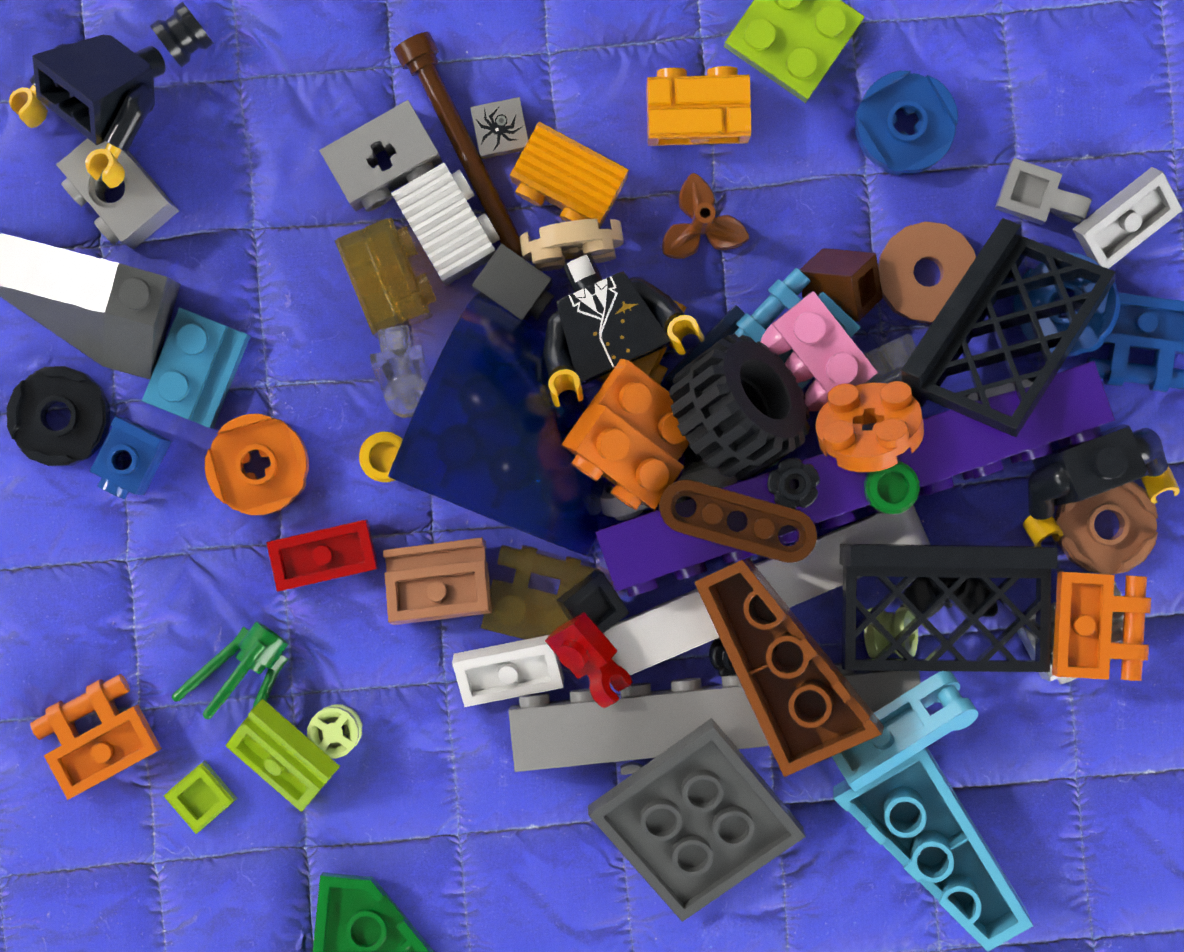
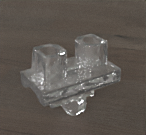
(400, 370)

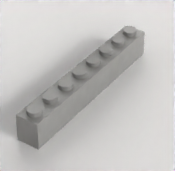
(652, 721)

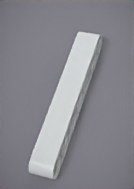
(686, 624)

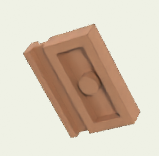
(437, 581)

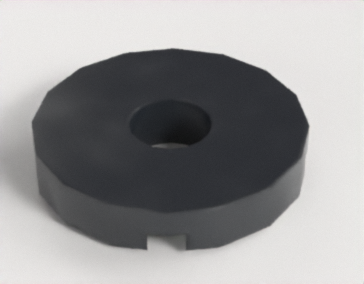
(87, 423)

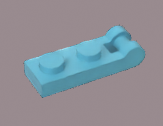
(907, 729)

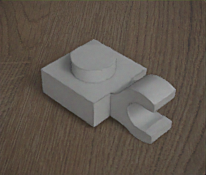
(1034, 192)

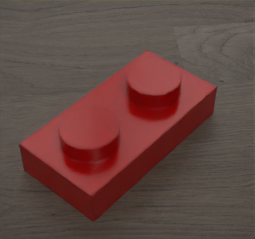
(322, 555)

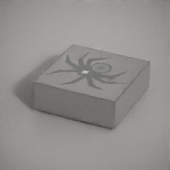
(499, 127)

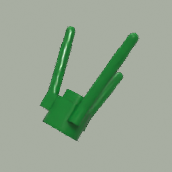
(259, 650)

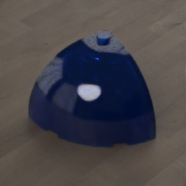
(494, 436)

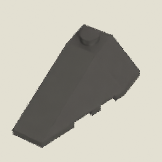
(90, 302)

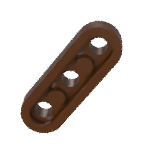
(761, 528)

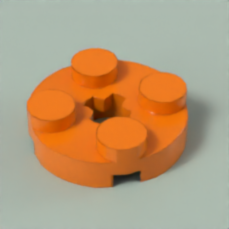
(850, 407)
(232, 450)

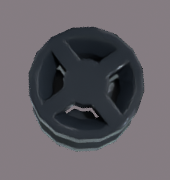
(181, 34)

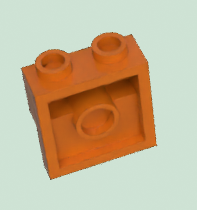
(629, 437)

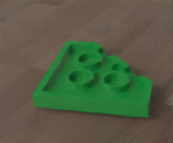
(361, 917)

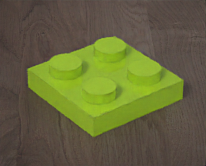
(794, 40)

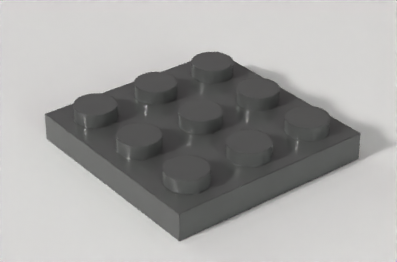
(696, 820)

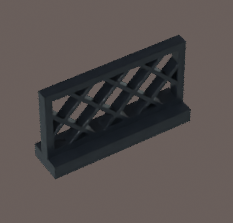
(964, 319)
(947, 561)

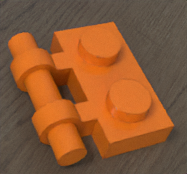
(1085, 626)
(105, 749)

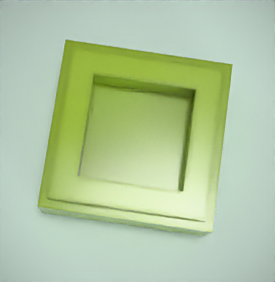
(200, 797)

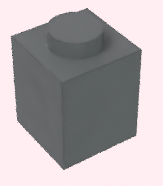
(515, 285)

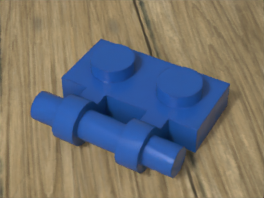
(1145, 325)

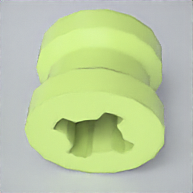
(894, 623)
(330, 736)

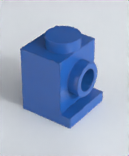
(146, 451)

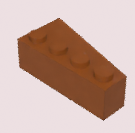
(787, 677)

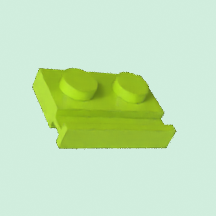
(282, 755)

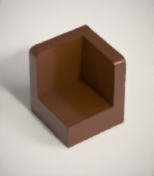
(846, 278)

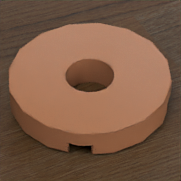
(897, 262)
(1129, 545)

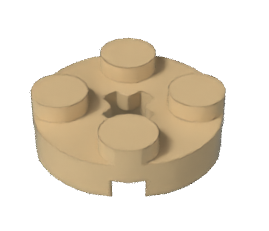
(571, 241)

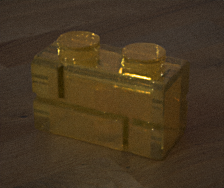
(384, 275)

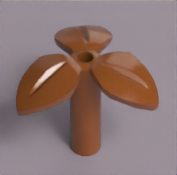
(697, 203)

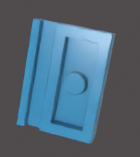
(196, 368)

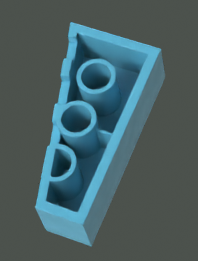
(938, 844)

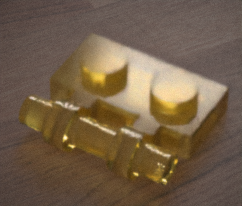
(526, 610)

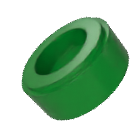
(892, 489)

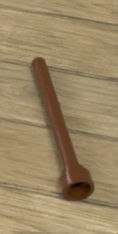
(419, 56)

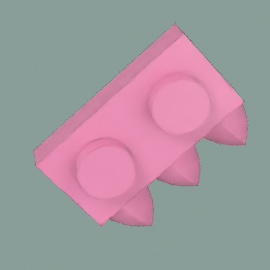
(819, 350)

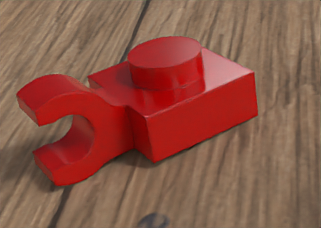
(590, 653)

